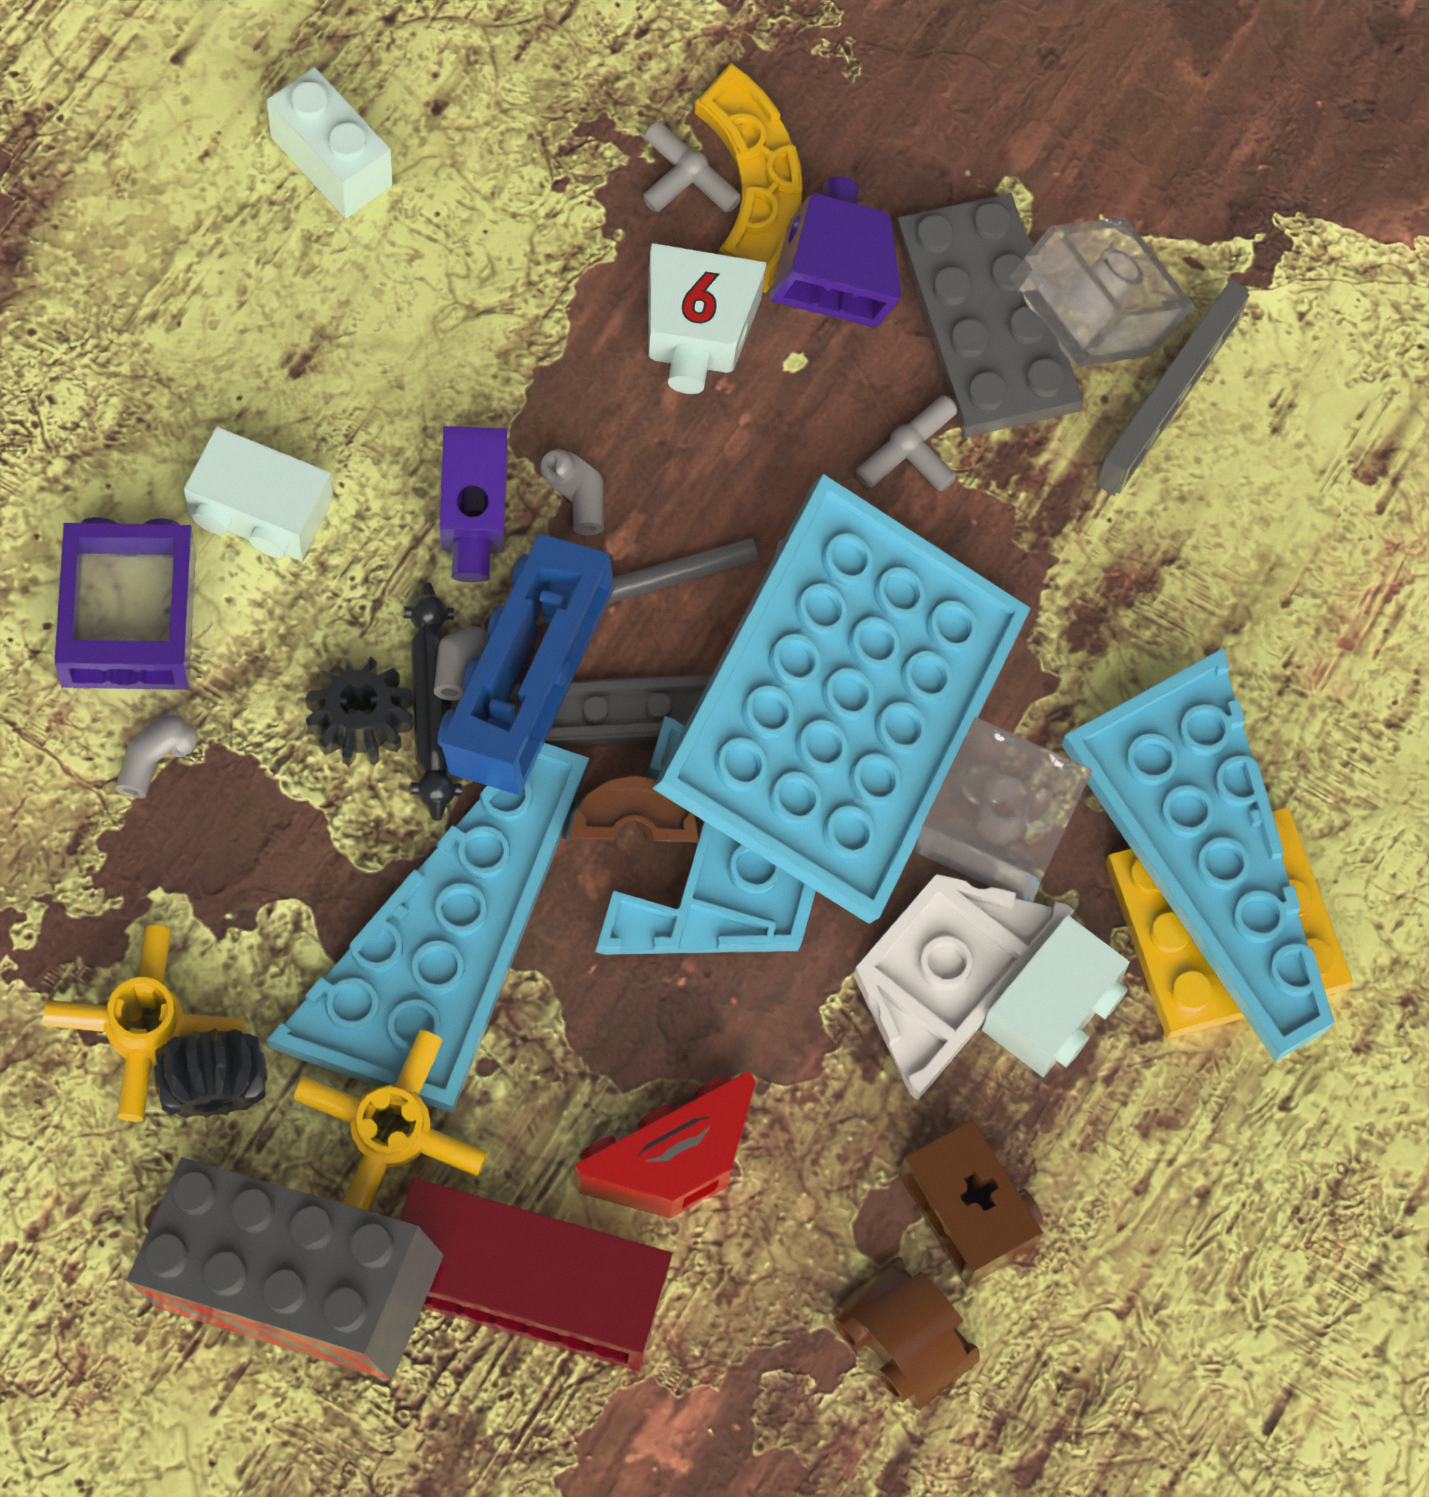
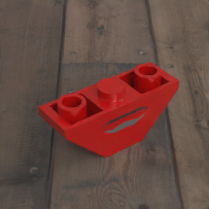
(675, 1153)

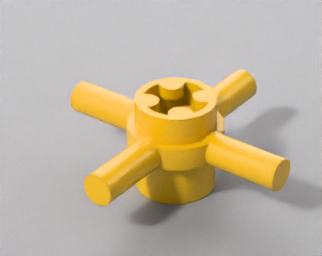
(126, 1007)
(404, 1101)

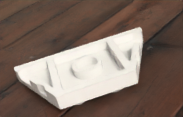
(947, 968)

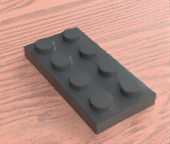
(990, 345)

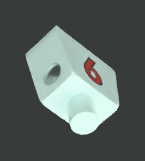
(700, 311)

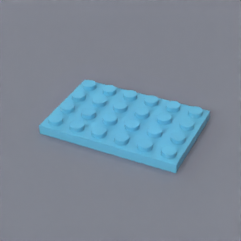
(843, 699)

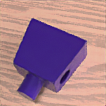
(838, 258)
(473, 483)

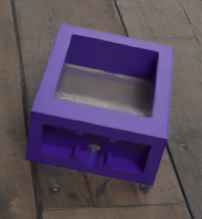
(125, 605)

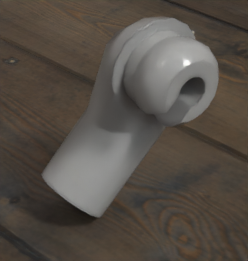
(580, 485)
(453, 658)
(147, 747)

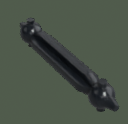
(435, 785)

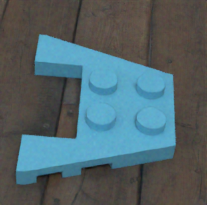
(728, 900)

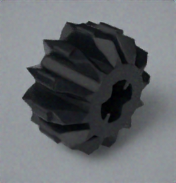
(359, 731)
(210, 1073)

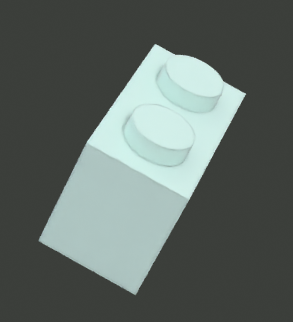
(330, 142)
(258, 495)
(1056, 997)

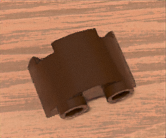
(629, 799)
(909, 1330)

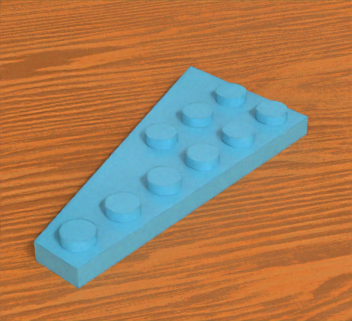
(1201, 824)
(440, 942)

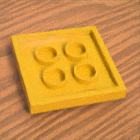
(1176, 972)

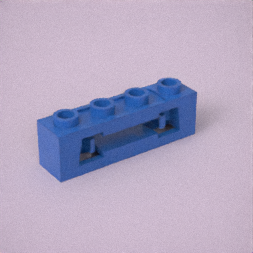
(482, 735)

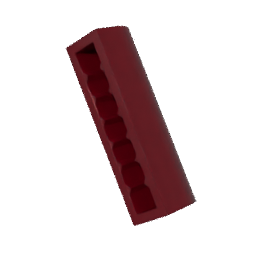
(539, 1275)

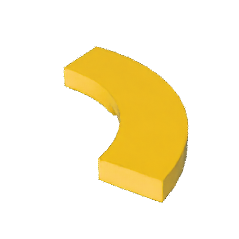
(764, 162)

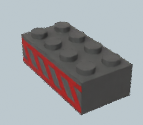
(286, 1268)

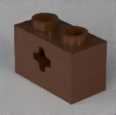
(972, 1237)

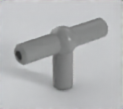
(688, 168)
(909, 443)

